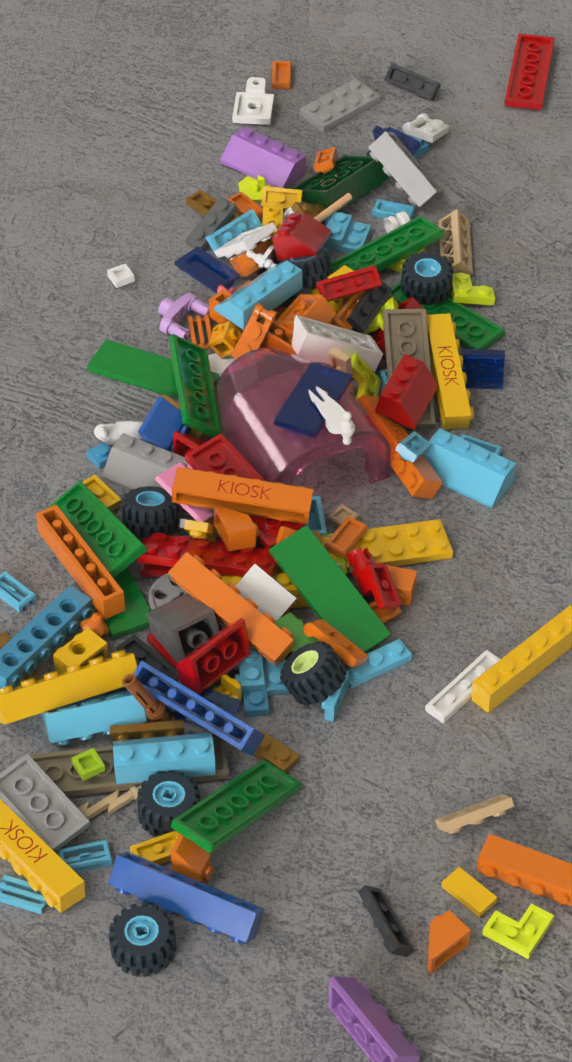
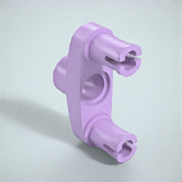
(174, 311)

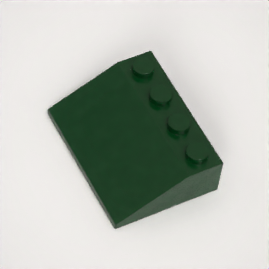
(350, 175)

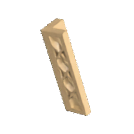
(459, 240)

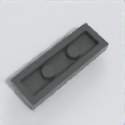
(211, 222)

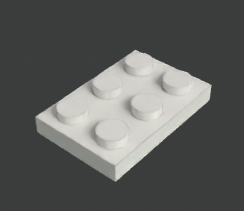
(246, 241)

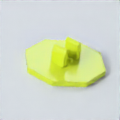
(252, 187)

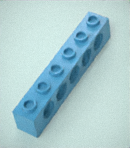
(43, 635)

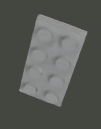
(339, 105)
(41, 803)

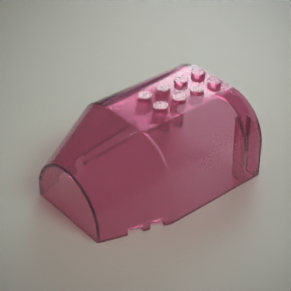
(251, 397)

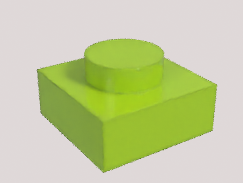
(88, 764)

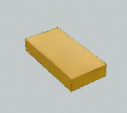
(469, 892)

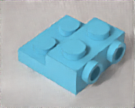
(346, 233)
(260, 674)

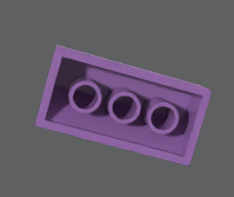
(259, 155)
(369, 1022)

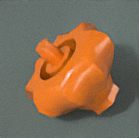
(95, 624)

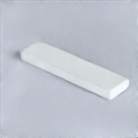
(459, 690)

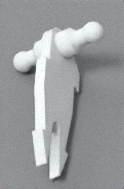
(263, 260)
(337, 418)
(112, 432)

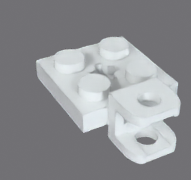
(253, 98)

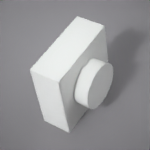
(121, 275)

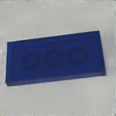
(302, 414)

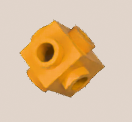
(224, 339)

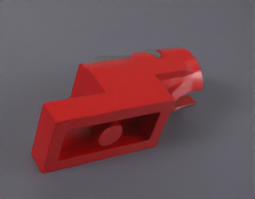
(373, 579)

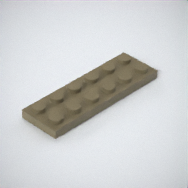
(407, 333)

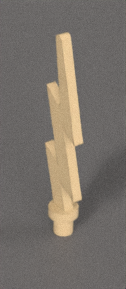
(112, 802)

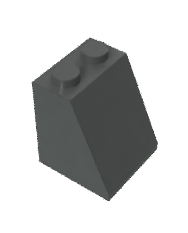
(182, 625)

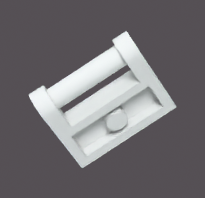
(430, 130)

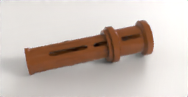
(154, 709)

